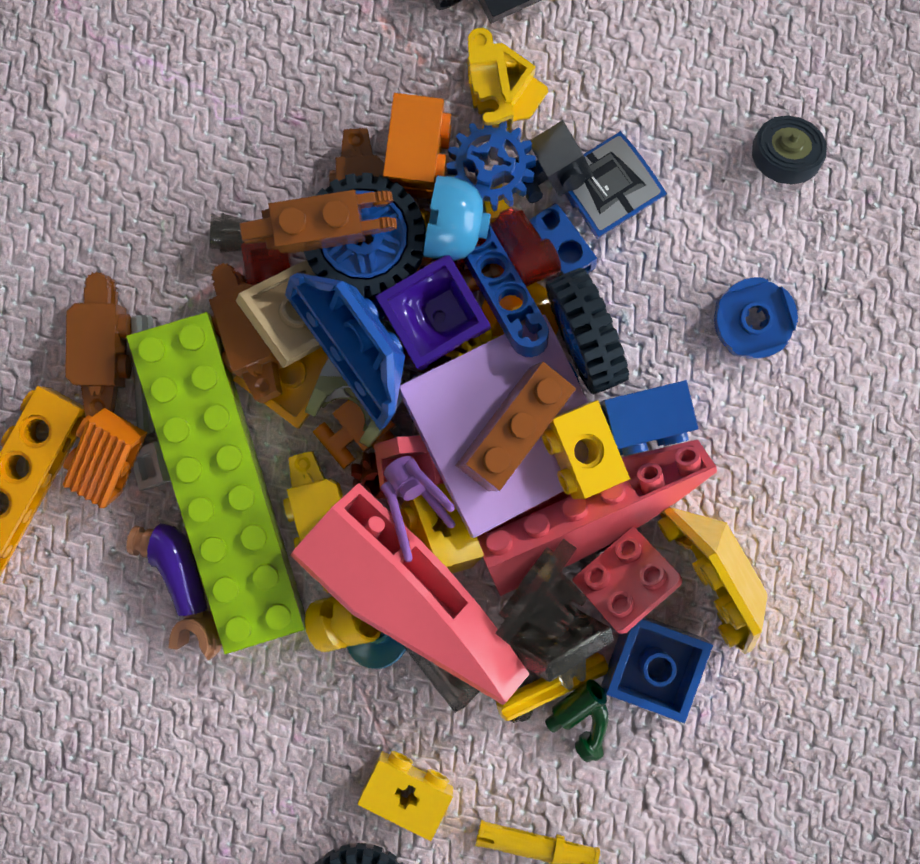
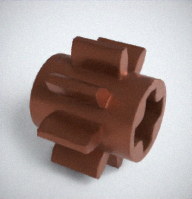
(367, 475)

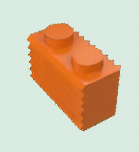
(103, 457)

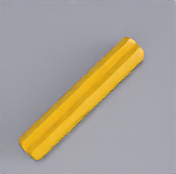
(542, 691)

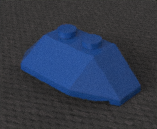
(352, 339)

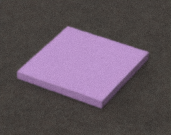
(455, 405)

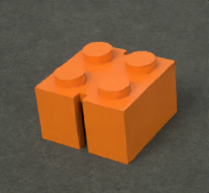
(415, 143)

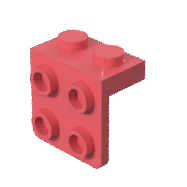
(628, 580)

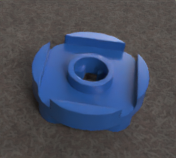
(734, 307)

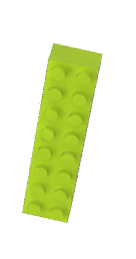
(218, 482)

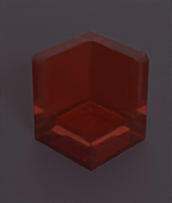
(263, 263)

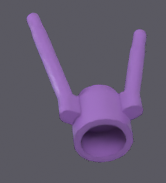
(409, 481)

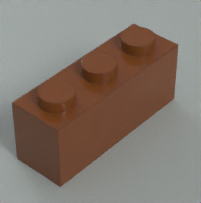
(515, 427)

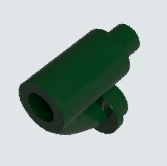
(574, 708)

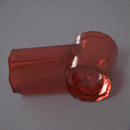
(529, 254)

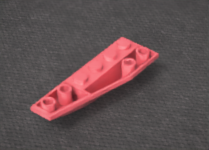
(592, 523)
(413, 602)

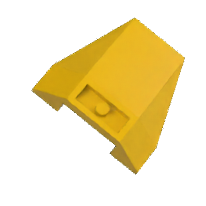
(727, 572)

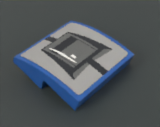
(619, 187)

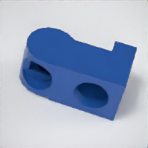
(568, 242)

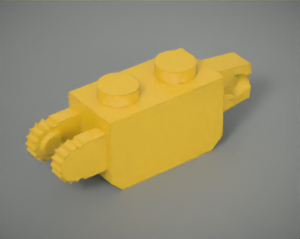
(310, 494)

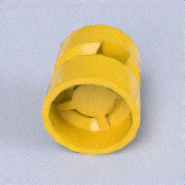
(334, 627)

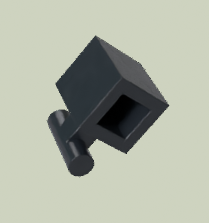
(558, 161)

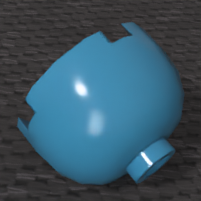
(455, 219)

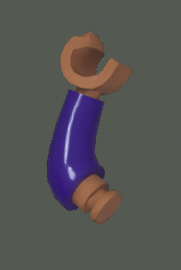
(173, 557)

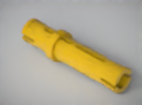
(534, 845)

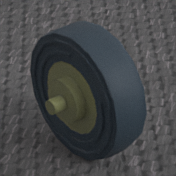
(789, 149)

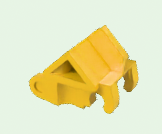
(501, 81)

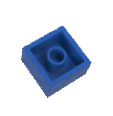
(650, 415)
(657, 668)

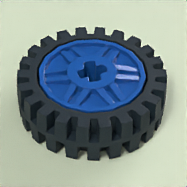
(391, 254)
(587, 330)

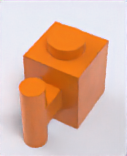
(353, 421)

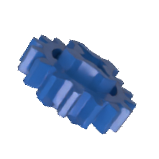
(506, 171)

